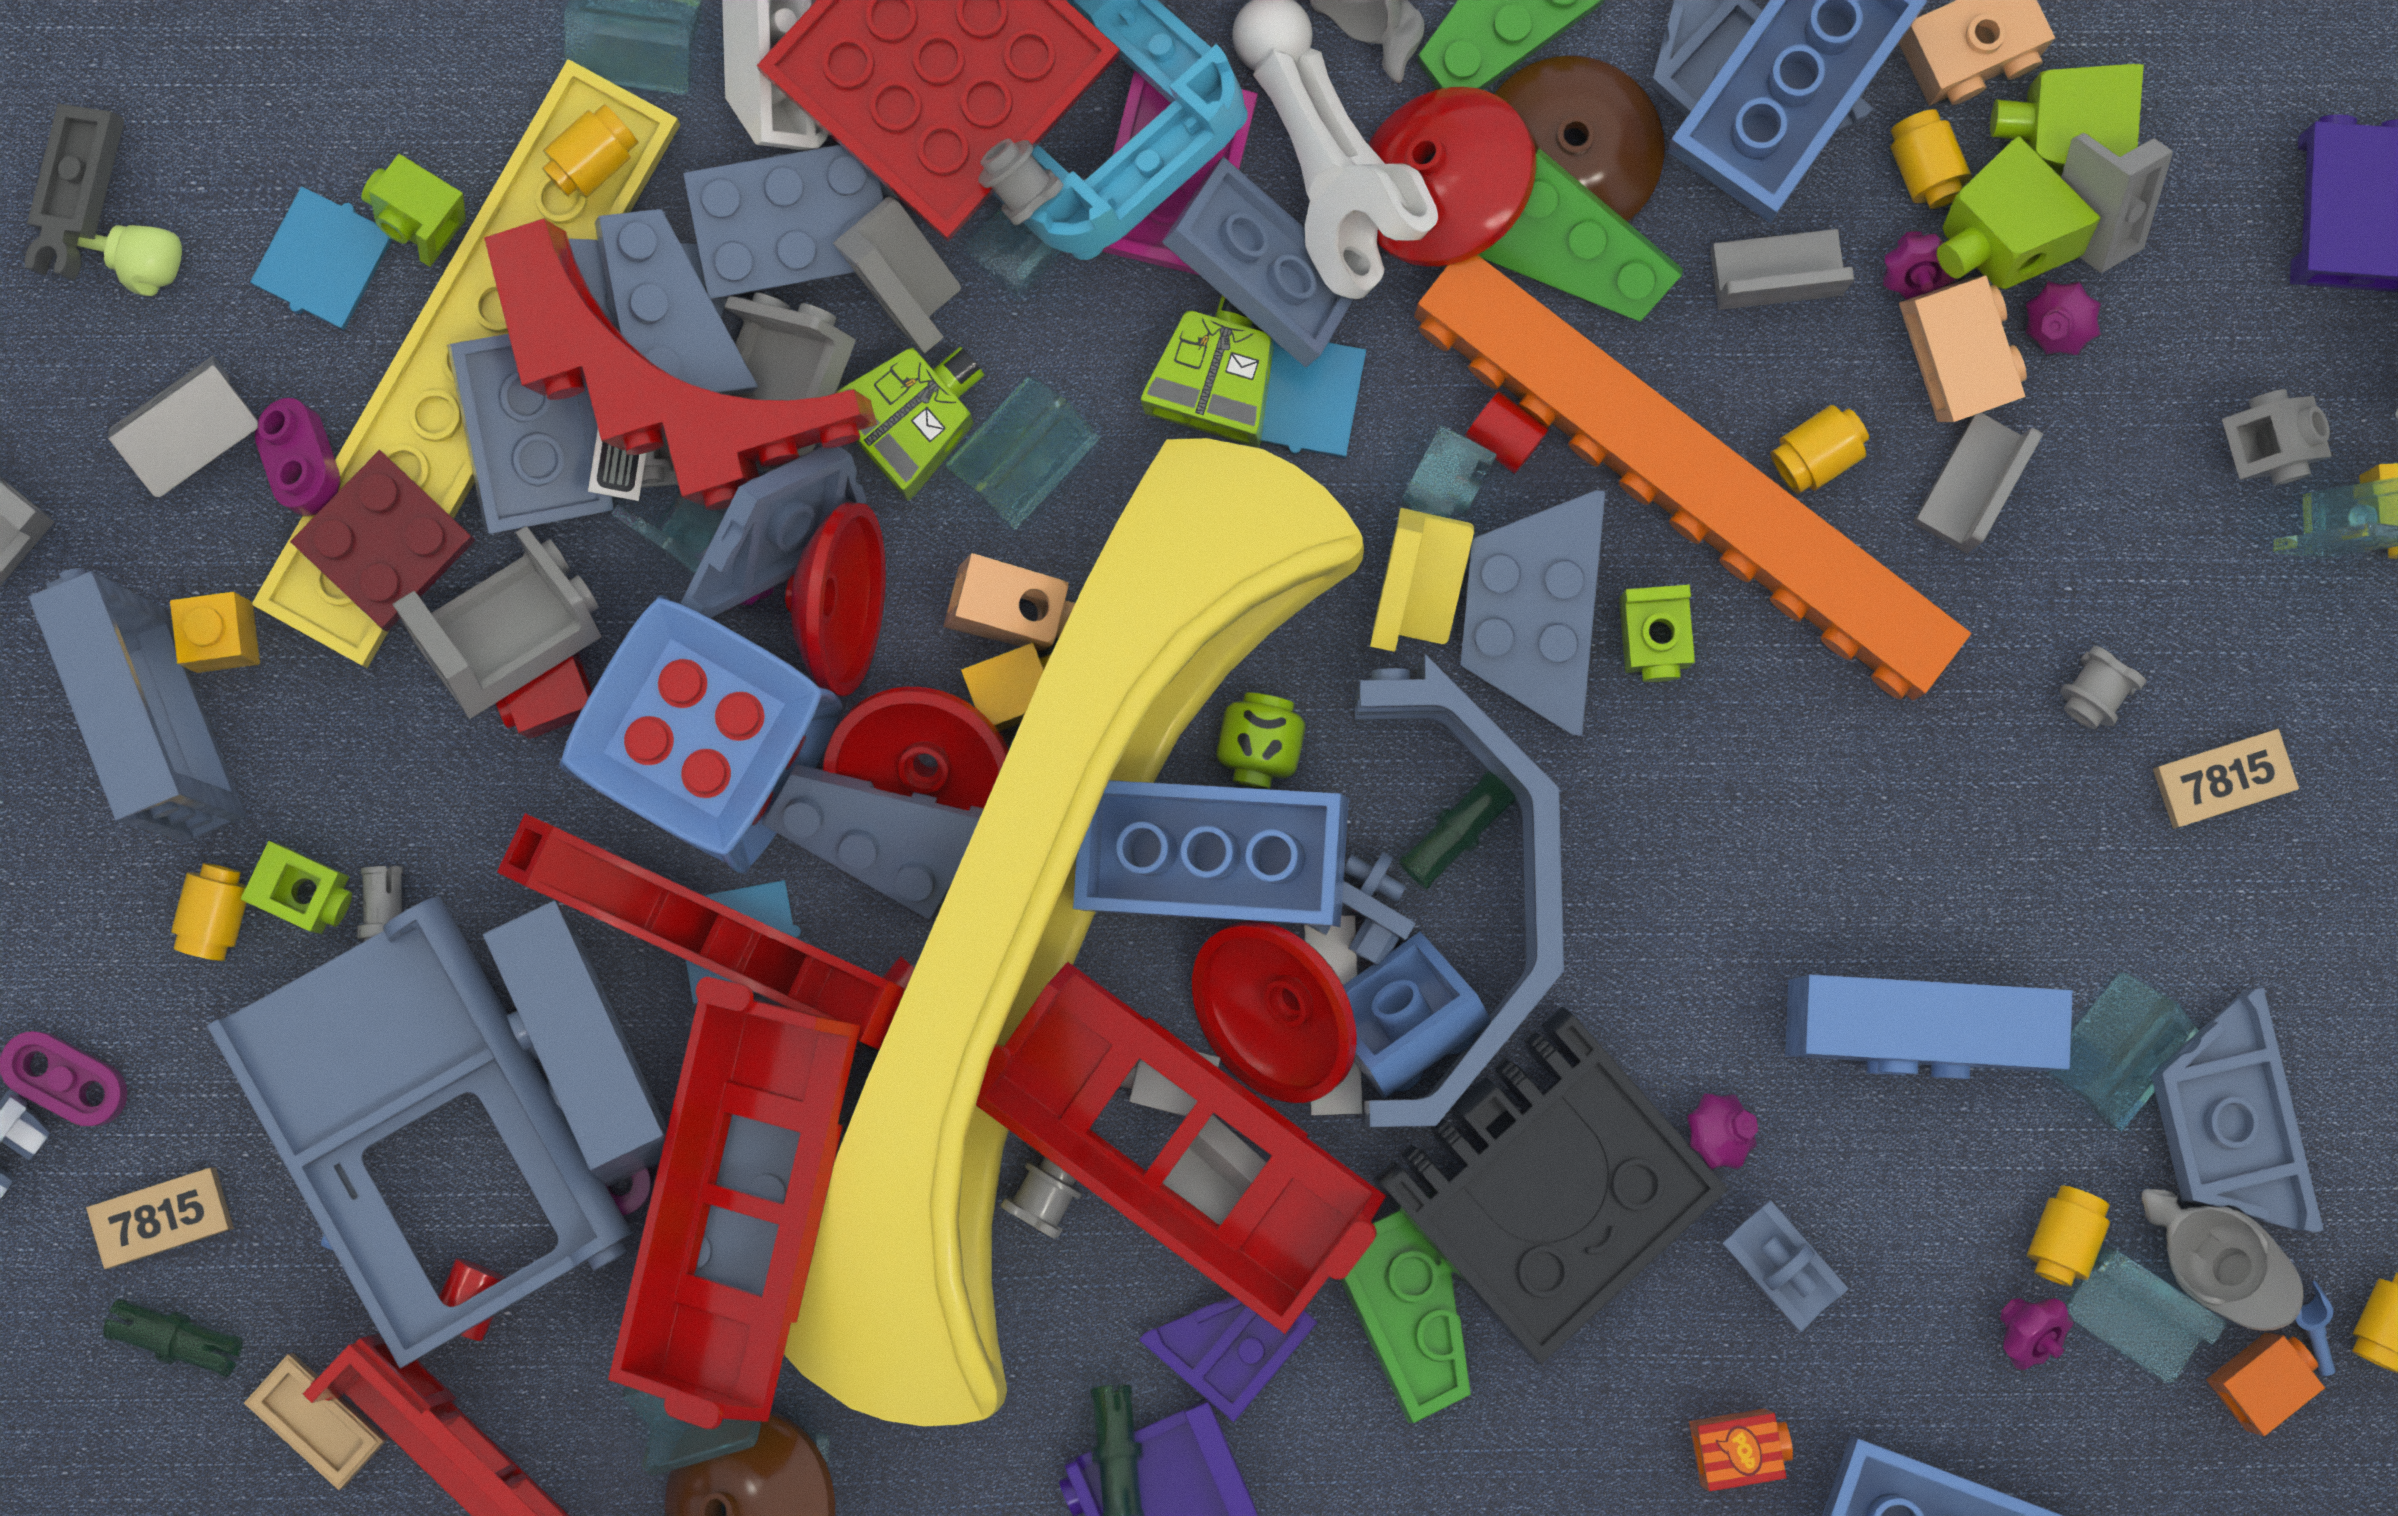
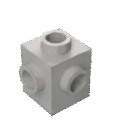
(2278, 437)

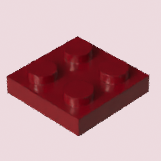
(382, 539)

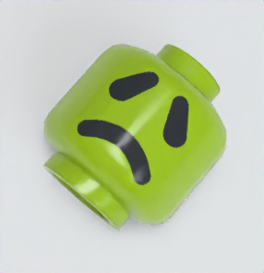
(1260, 739)

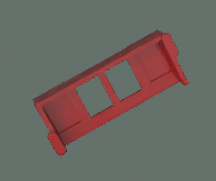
(1288, 1230)
(689, 1337)
(432, 1430)

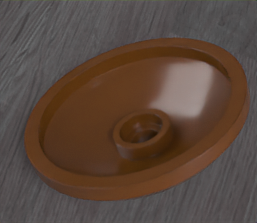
(1616, 115)
(773, 1478)

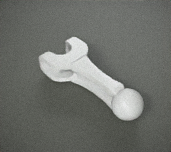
(1344, 178)

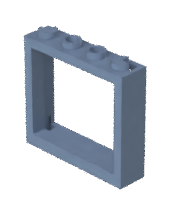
(136, 707)

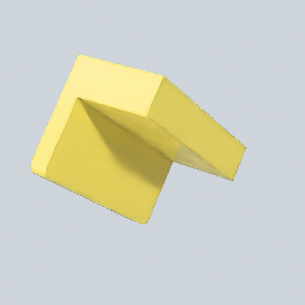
(1422, 579)

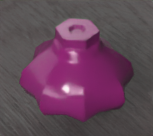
(1914, 266)
(2062, 318)
(1722, 1131)
(2034, 1330)

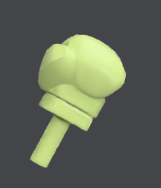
(140, 256)

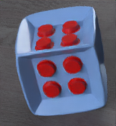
(699, 731)

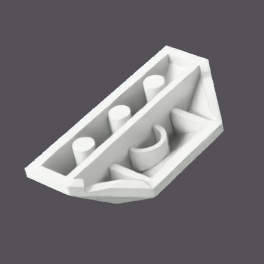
(766, 113)

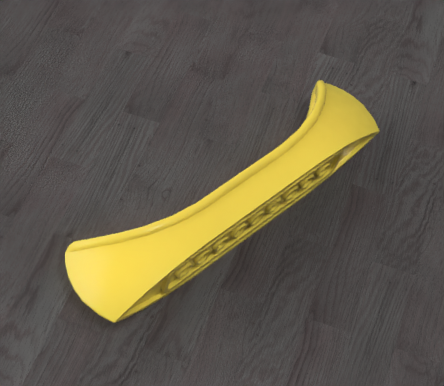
(1186, 587)

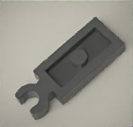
(72, 186)

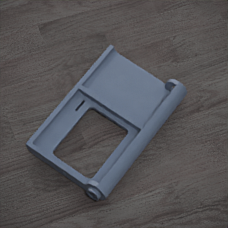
(374, 1050)

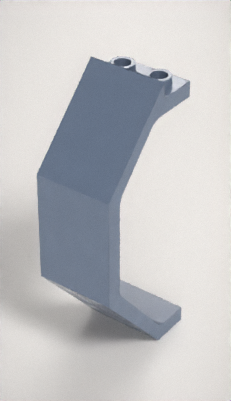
(1436, 697)

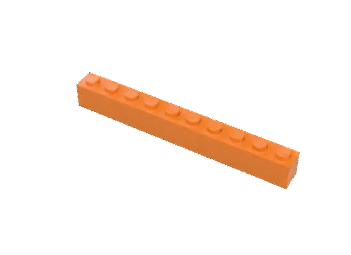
(1691, 476)

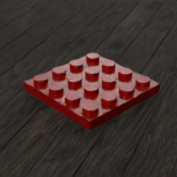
(936, 86)

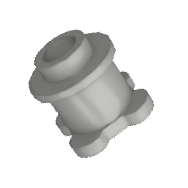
(1018, 179)
(2100, 689)
(1043, 1197)

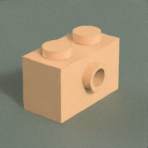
(1973, 42)
(1964, 348)

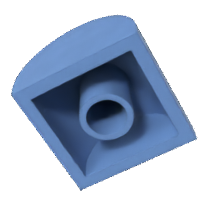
(1411, 1015)

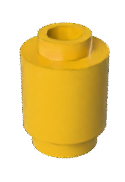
(589, 152)
(1929, 158)
(1820, 449)
(209, 912)
(2069, 1236)
(2379, 1326)

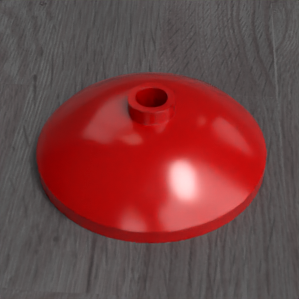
(1477, 175)
(839, 597)
(891, 728)
(1274, 1011)

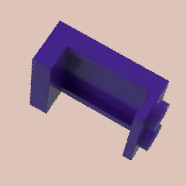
(2349, 206)
(1182, 1471)

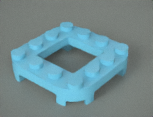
(1196, 125)

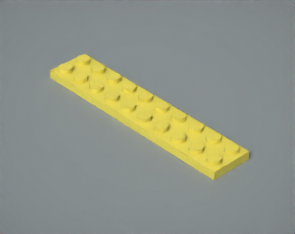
(416, 404)

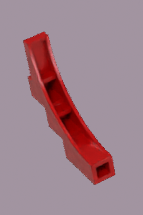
(568, 341)
(699, 929)

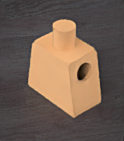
(988, 601)

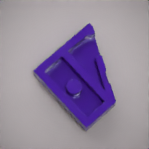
(1227, 1351)

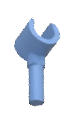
(2313, 1319)

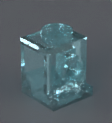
(1445, 475)

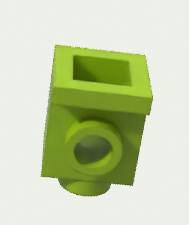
(415, 207)
(1657, 604)
(276, 884)

